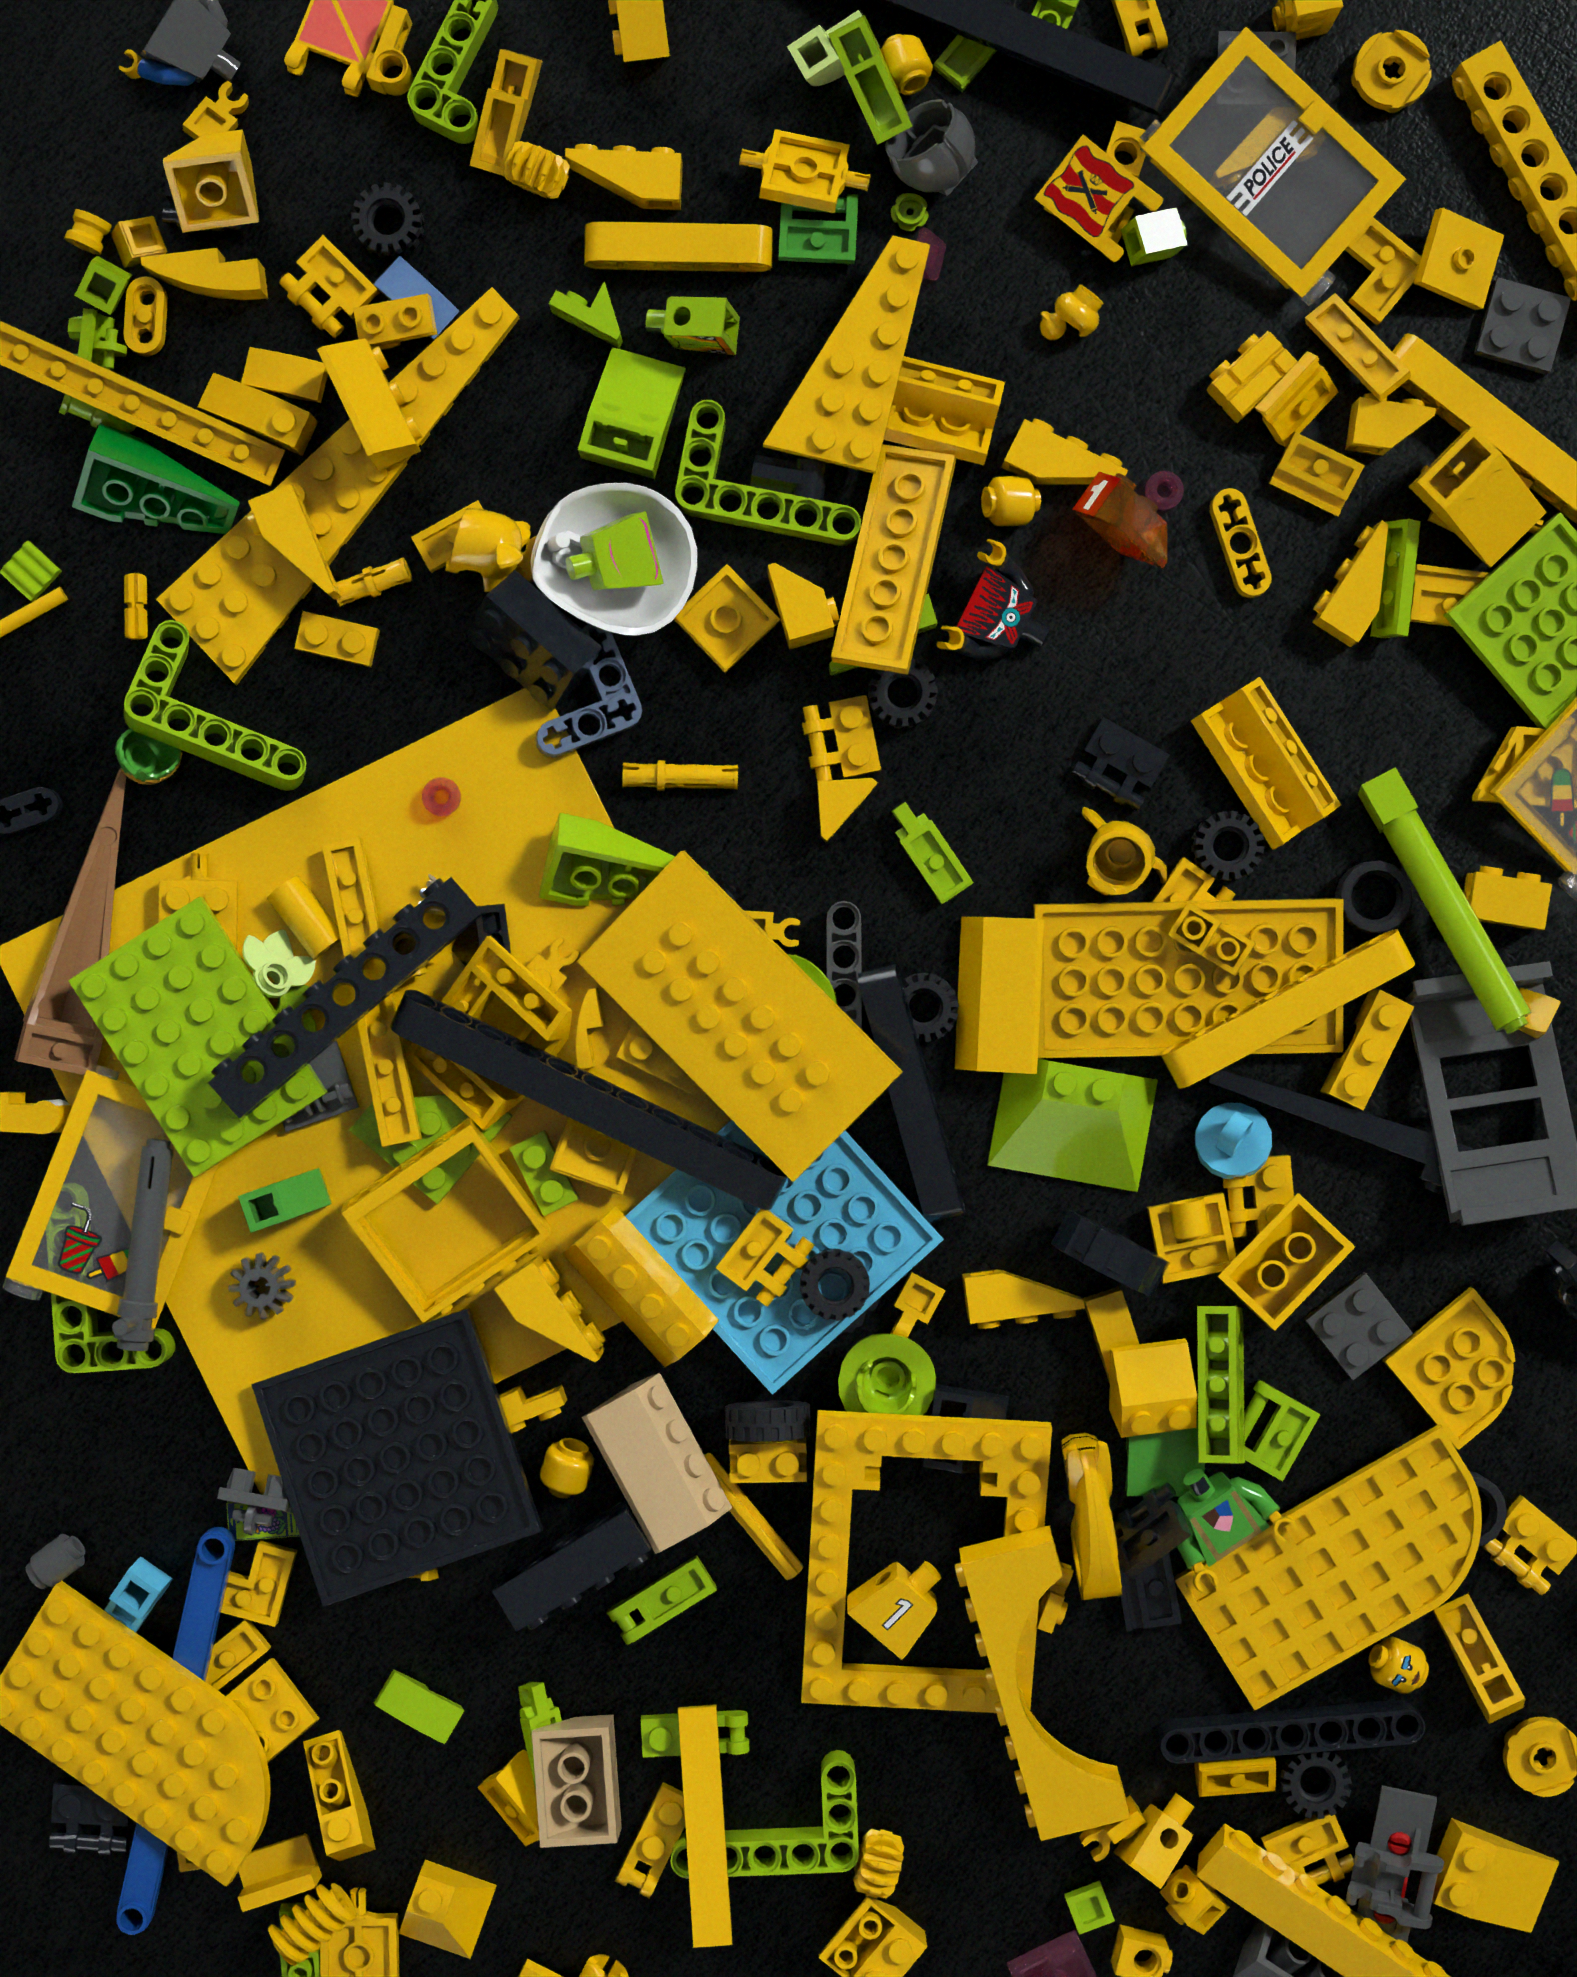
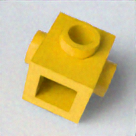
(1192, 1900)

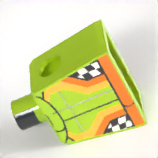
(697, 324)

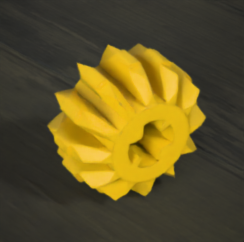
(536, 169)
(878, 1863)

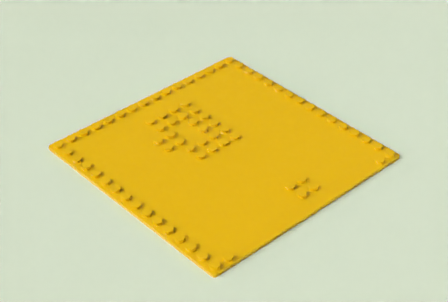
(497, 856)

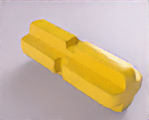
(136, 597)

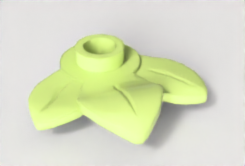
(276, 960)

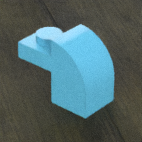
(137, 1593)

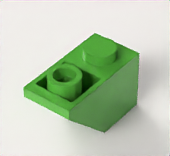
(284, 1200)

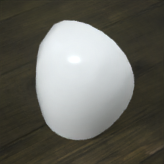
(619, 609)

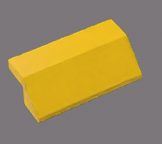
(944, 410)
(1266, 763)
(999, 994)

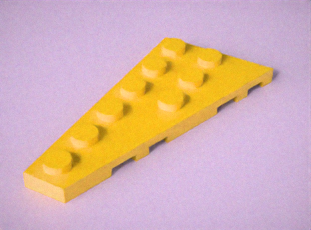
(851, 386)

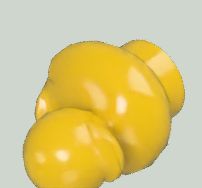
(1077, 309)

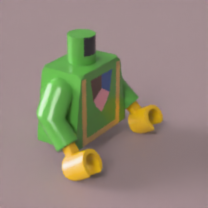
(1222, 1518)

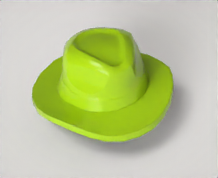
(887, 1376)

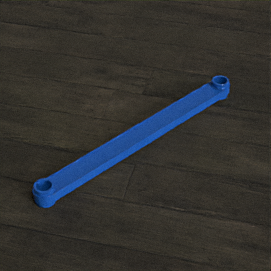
(193, 1652)

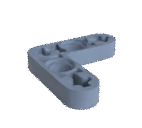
(608, 698)

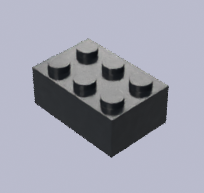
(533, 640)

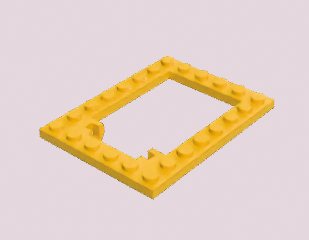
(850, 1458)

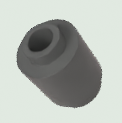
(56, 1561)

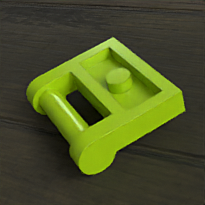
(1283, 1433)

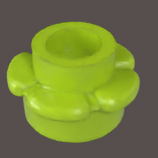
(909, 201)

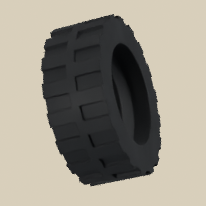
(767, 1420)

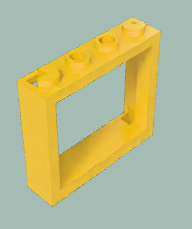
(472, 1279)

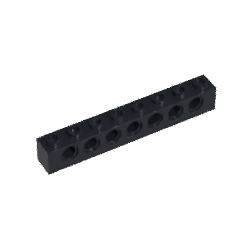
(228, 1075)

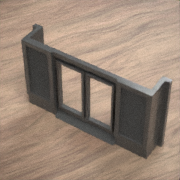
(1504, 1178)

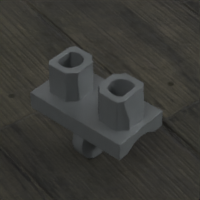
(240, 1491)

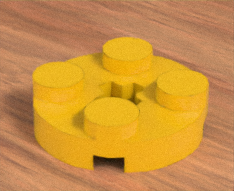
(1370, 76)
(1522, 1745)

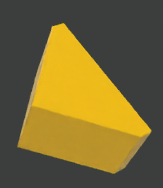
(839, 800)

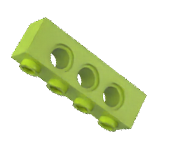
(1220, 1384)

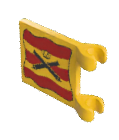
(1091, 193)

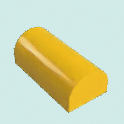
(305, 916)
(1236, 1776)

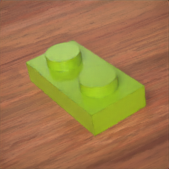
(547, 1187)

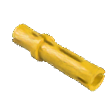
(683, 776)

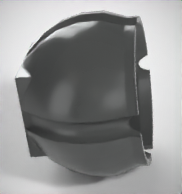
(935, 150)

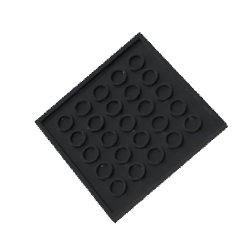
(397, 1457)

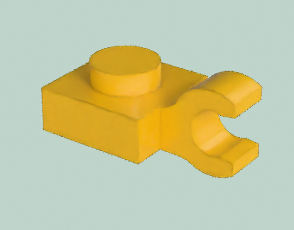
(917, 1301)
(1113, 1832)

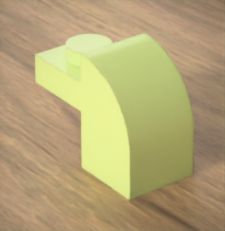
(817, 55)

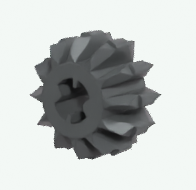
(269, 1299)

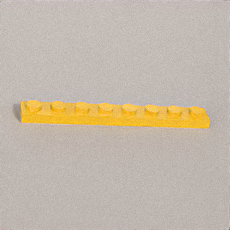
(138, 404)
(380, 1045)

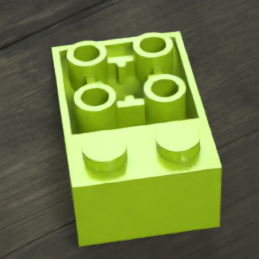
(631, 413)

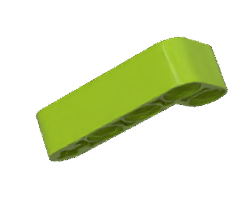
(461, 56)

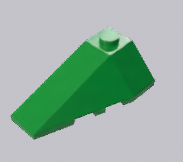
(139, 482)

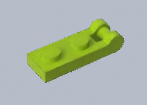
(663, 1599)
(662, 1735)

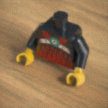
(996, 611)

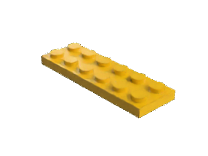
(893, 559)

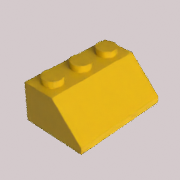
(371, 401)
(1286, 1262)

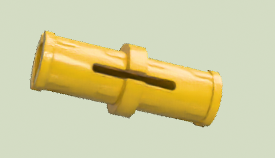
(373, 581)

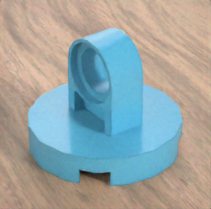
(1233, 1140)

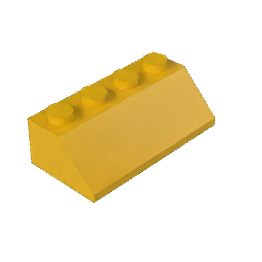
(641, 1287)

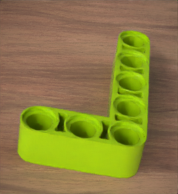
(751, 497)
(201, 723)
(97, 1344)
(786, 1839)

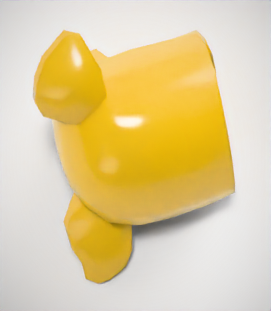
(488, 545)
(1120, 856)

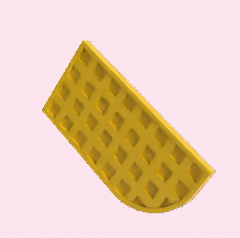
(1354, 1571)
(138, 1732)

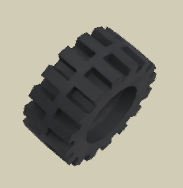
(849, 1304)

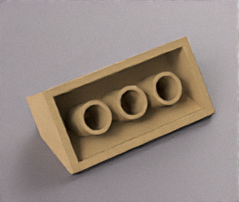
(657, 1462)

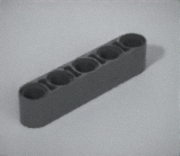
(852, 938)

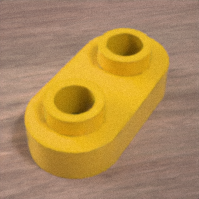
(145, 318)

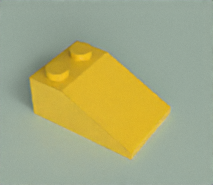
(1492, 1877)

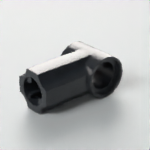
(798, 478)

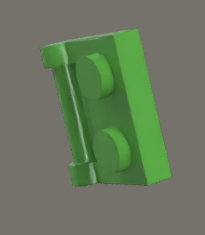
(819, 239)

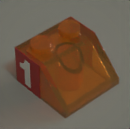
(1124, 518)

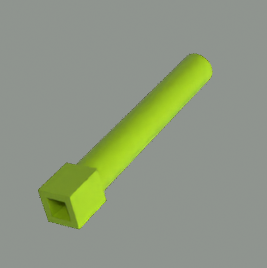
(1397, 817)

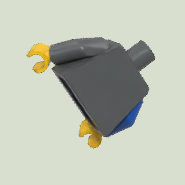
(185, 46)

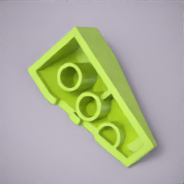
(597, 863)

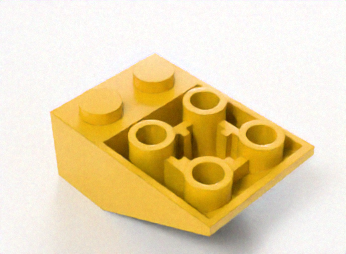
(1479, 496)
(544, 1306)

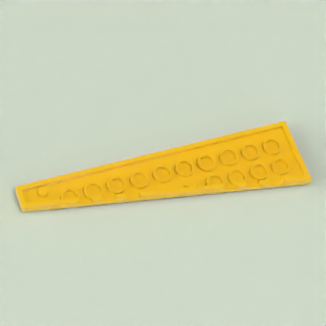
(243, 584)

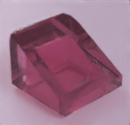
(935, 254)

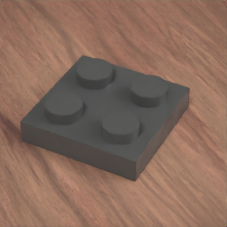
(1522, 326)
(1358, 1325)

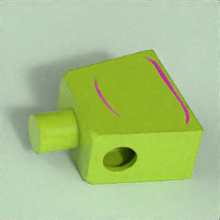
(618, 555)

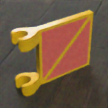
(341, 32)

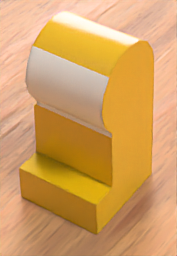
(35, 1118)

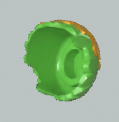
(146, 758)

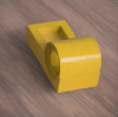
(393, 35)
(396, 321)

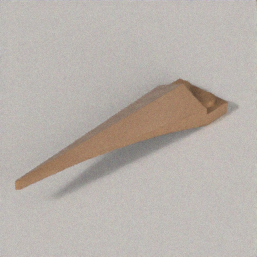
(56, 1023)

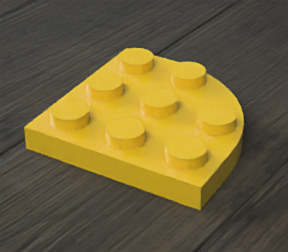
(1458, 1367)

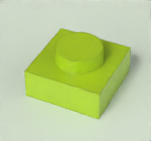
(1089, 1907)

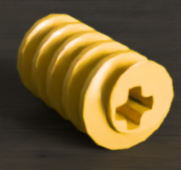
(312, 1924)

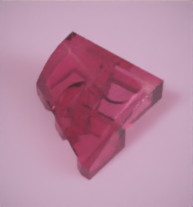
(1054, 1959)

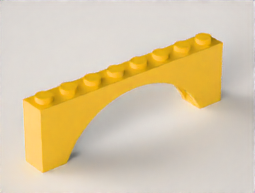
(1004, 1586)

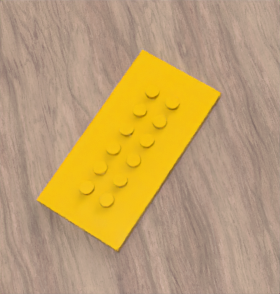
(739, 1016)

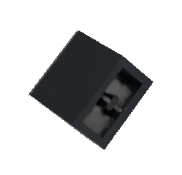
(964, 1403)

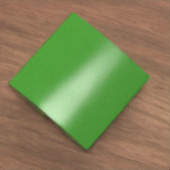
(1161, 1460)

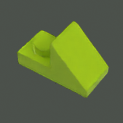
(597, 319)

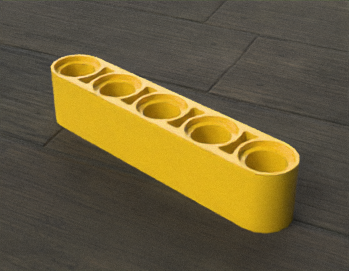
(678, 246)

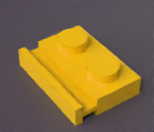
(1296, 398)
(1316, 473)
(1439, 590)

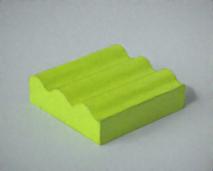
(30, 571)

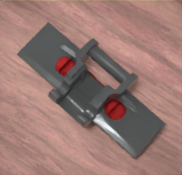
(1384, 1865)

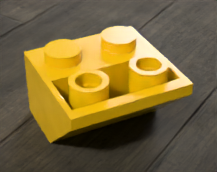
(875, 1942)

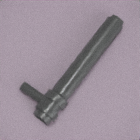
(138, 1300)

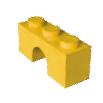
(1374, 1040)

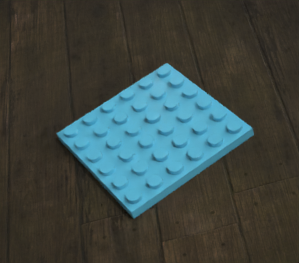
(834, 1204)

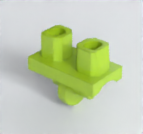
(96, 338)

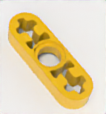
(1257, 567)

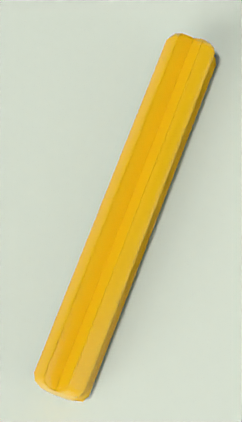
(756, 1524)

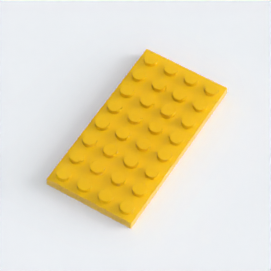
(1131, 990)

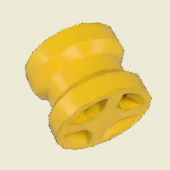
(87, 231)

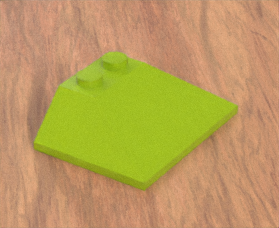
(1074, 1124)

